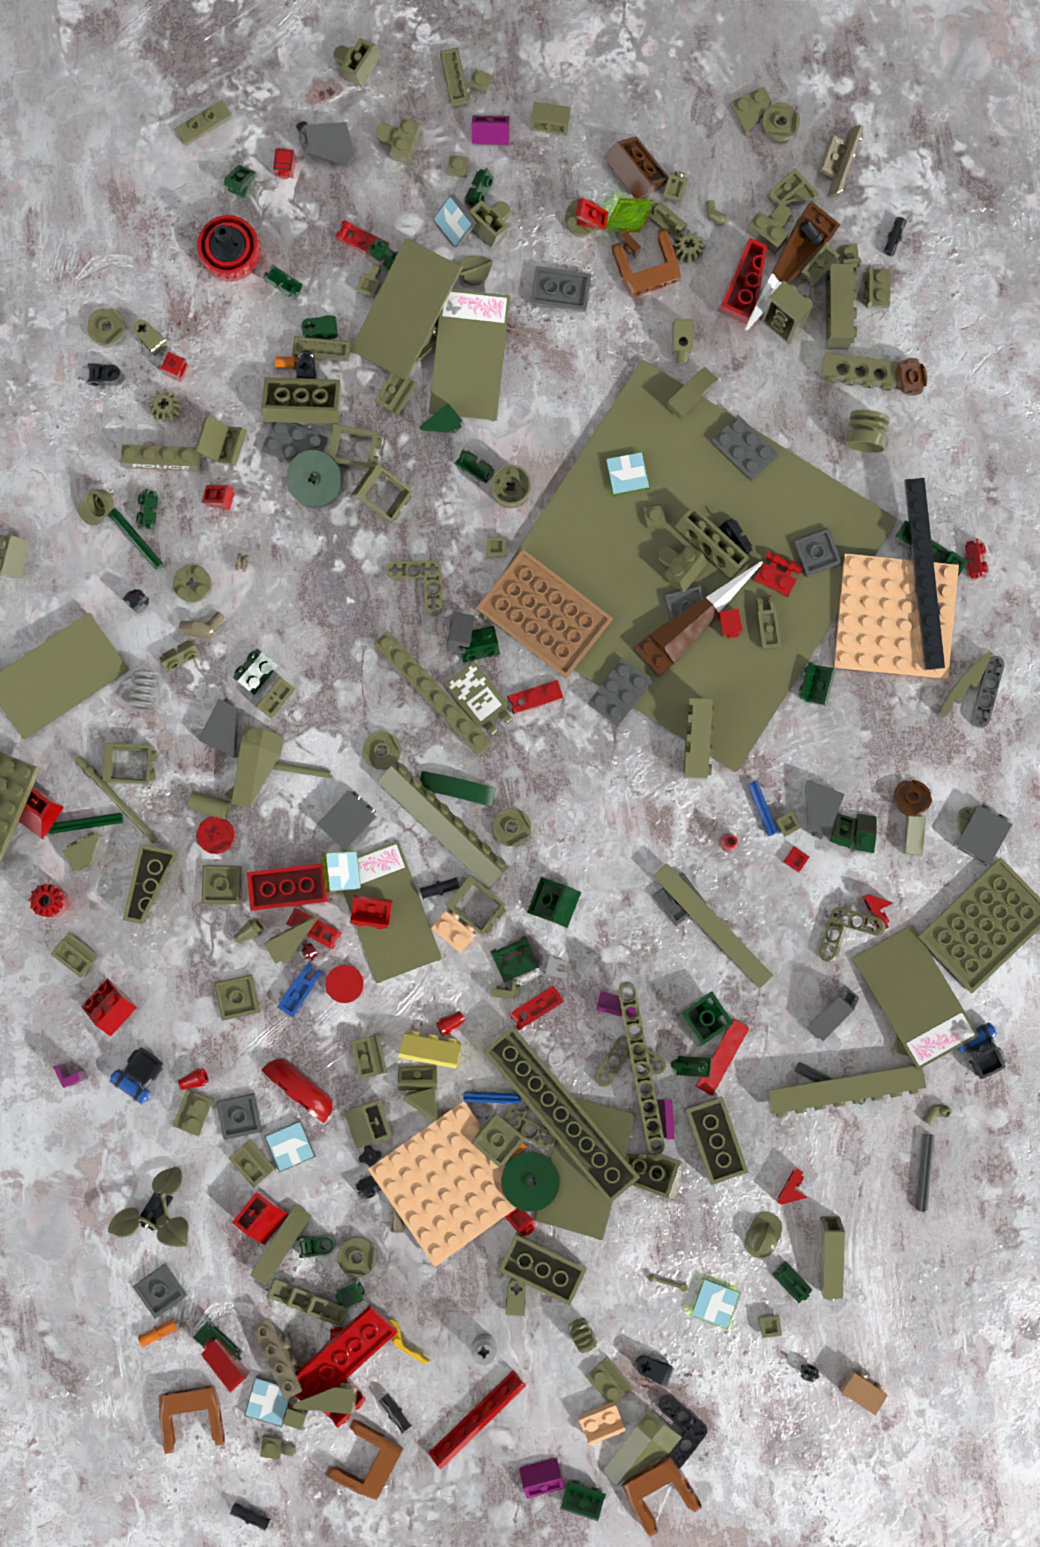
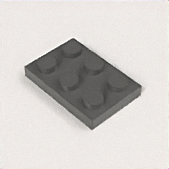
(560, 289)
(289, 440)
(744, 447)
(619, 692)

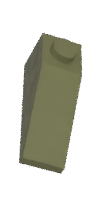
(286, 943)
(337, 1399)

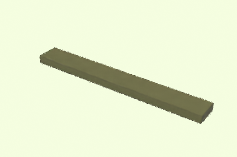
(713, 925)

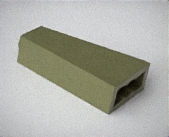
(832, 1257)

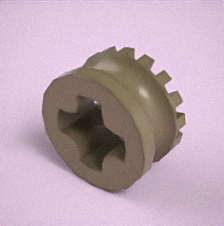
(242, 562)

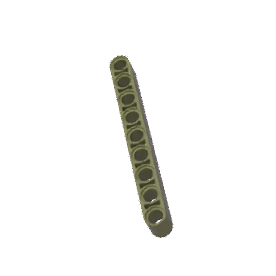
(645, 1076)

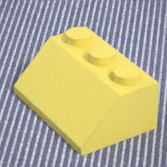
(430, 1049)

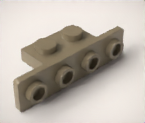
(838, 159)
(279, 1357)

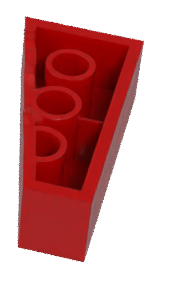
(745, 283)

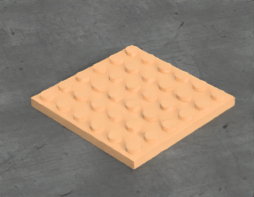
(881, 618)
(443, 1184)

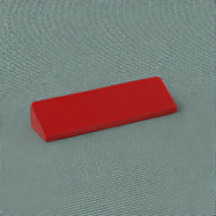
(723, 1056)

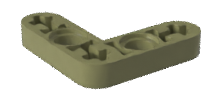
(428, 579)
(841, 926)
(621, 1060)
(523, 1122)

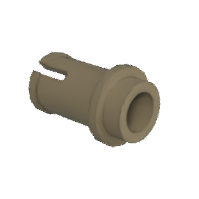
(397, 1222)

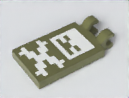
(478, 697)

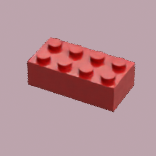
(286, 887)

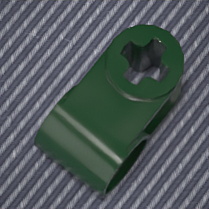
(322, 327)
(312, 1245)

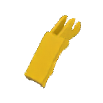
(400, 1343)

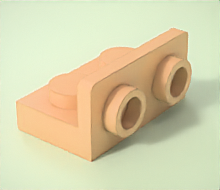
(453, 931)
(601, 1423)

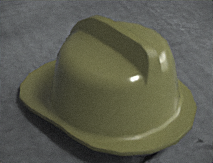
(95, 506)
(763, 1235)

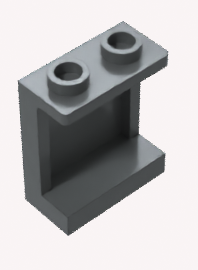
(347, 819)
(983, 834)

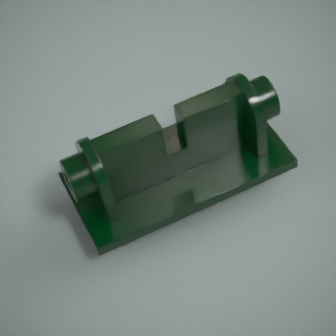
(483, 181)
(381, 249)
(283, 281)
(481, 471)
(147, 502)
(692, 1066)
(792, 1282)

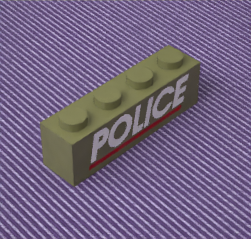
(160, 457)

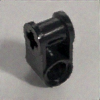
(307, 369)
(100, 375)
(657, 1371)

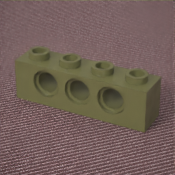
(867, 365)
(712, 542)

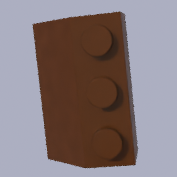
(636, 167)

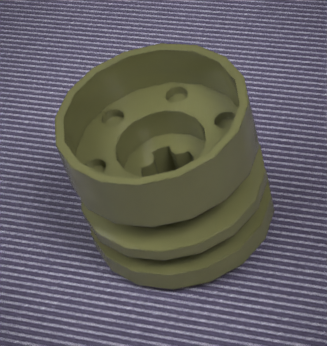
(867, 431)
(515, 476)

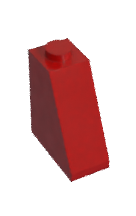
(224, 1364)

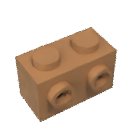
(864, 1392)

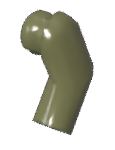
(714, 215)
(937, 1111)

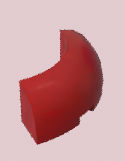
(299, 1088)

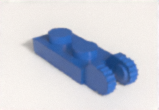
(298, 991)

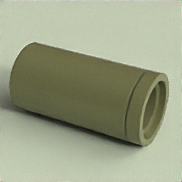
(209, 805)

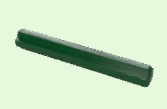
(135, 538)
(85, 823)

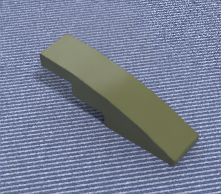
(969, 680)
(280, 1245)
(307, 1302)

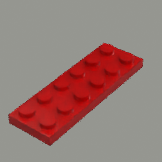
(345, 1353)

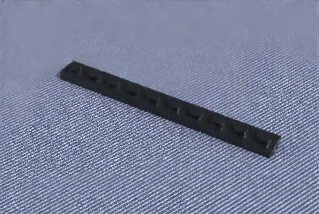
(924, 573)

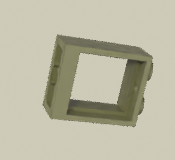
(351, 464)
(366, 483)
(110, 759)
(470, 881)

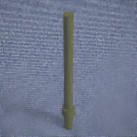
(91, 773)

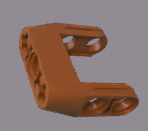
(651, 278)
(189, 1401)
(380, 1469)
(651, 1480)

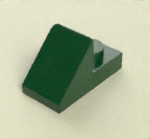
(239, 180)
(843, 830)

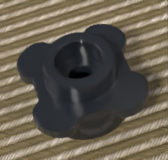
(368, 1150)
(809, 1373)

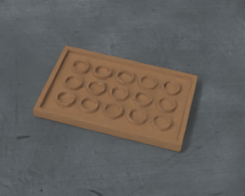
(544, 614)

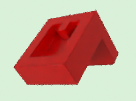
(521, 1221)

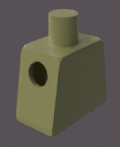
(682, 330)

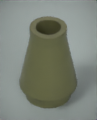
(249, 931)

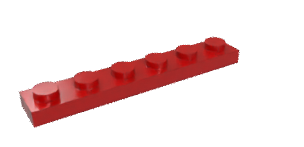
(477, 1419)

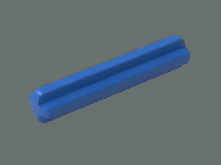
(762, 808)
(492, 1097)

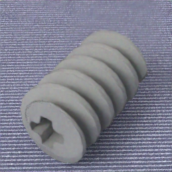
(141, 690)
(477, 1353)

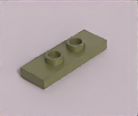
(454, 76)
(203, 122)
(323, 348)

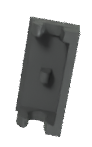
(459, 632)

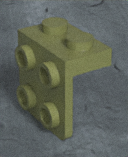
(220, 441)

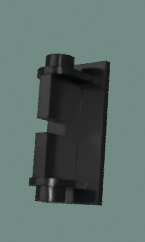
(732, 531)
(367, 1187)
(154, 1209)

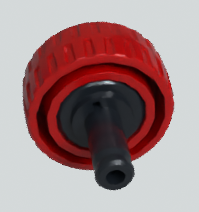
(229, 248)

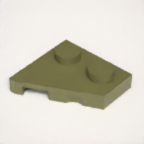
(750, 108)
(792, 190)

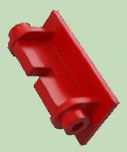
(976, 551)

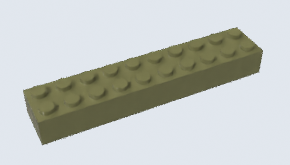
(561, 1114)

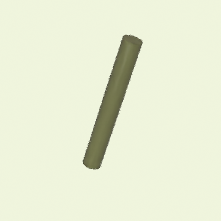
(302, 770)

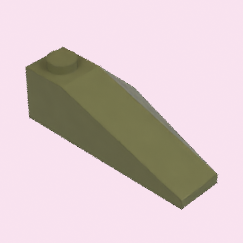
(257, 757)
(657, 1173)
(644, 1446)

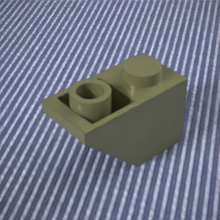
(84, 852)

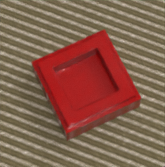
(796, 859)

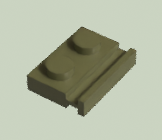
(395, 393)
(74, 955)
(369, 1056)
(193, 1112)
(252, 1163)
(609, 1381)

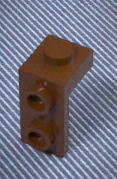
(629, 244)

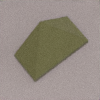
(424, 1102)

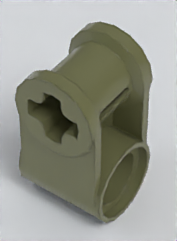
(151, 338)
(515, 1299)

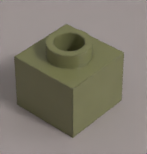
(295, 1417)

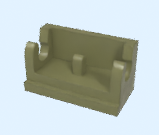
(550, 118)
(819, 265)
(275, 697)

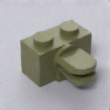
(357, 61)
(401, 139)
(490, 221)
(770, 228)
(682, 566)

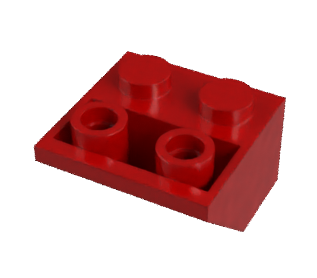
(40, 812)
(108, 1007)
(260, 1217)

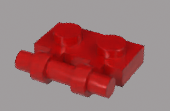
(775, 579)

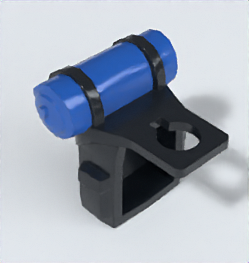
(983, 1053)
(137, 1075)

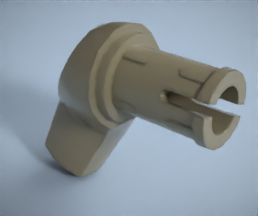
(200, 629)

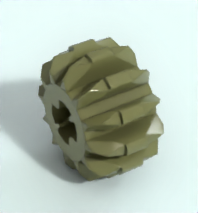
(686, 240)
(159, 402)
(582, 1335)

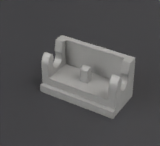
(553, 965)

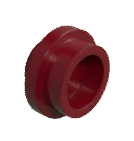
(308, 952)

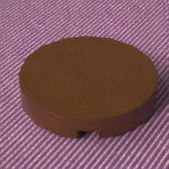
(911, 376)
(912, 798)

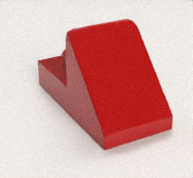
(591, 215)
(218, 496)
(875, 905)
(788, 1192)

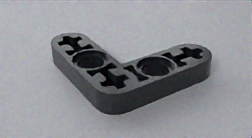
(689, 1433)

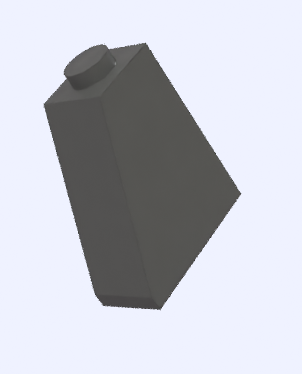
(328, 141)
(222, 728)
(821, 808)
(834, 1013)

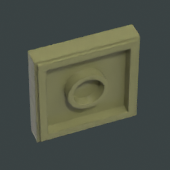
(221, 884)
(237, 997)
(498, 1140)

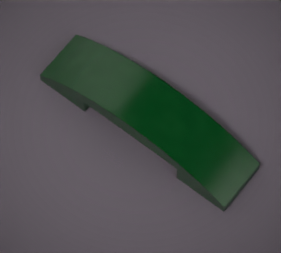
(940, 554)
(458, 788)

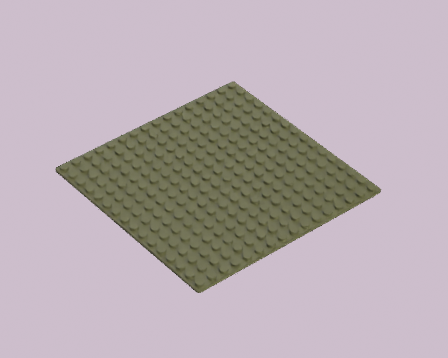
(613, 559)

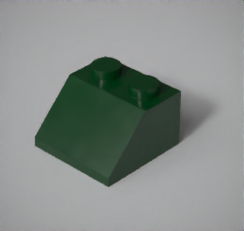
(554, 902)
(704, 1018)

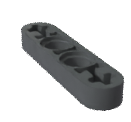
(991, 693)

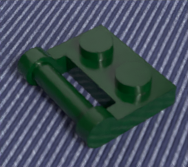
(518, 965)

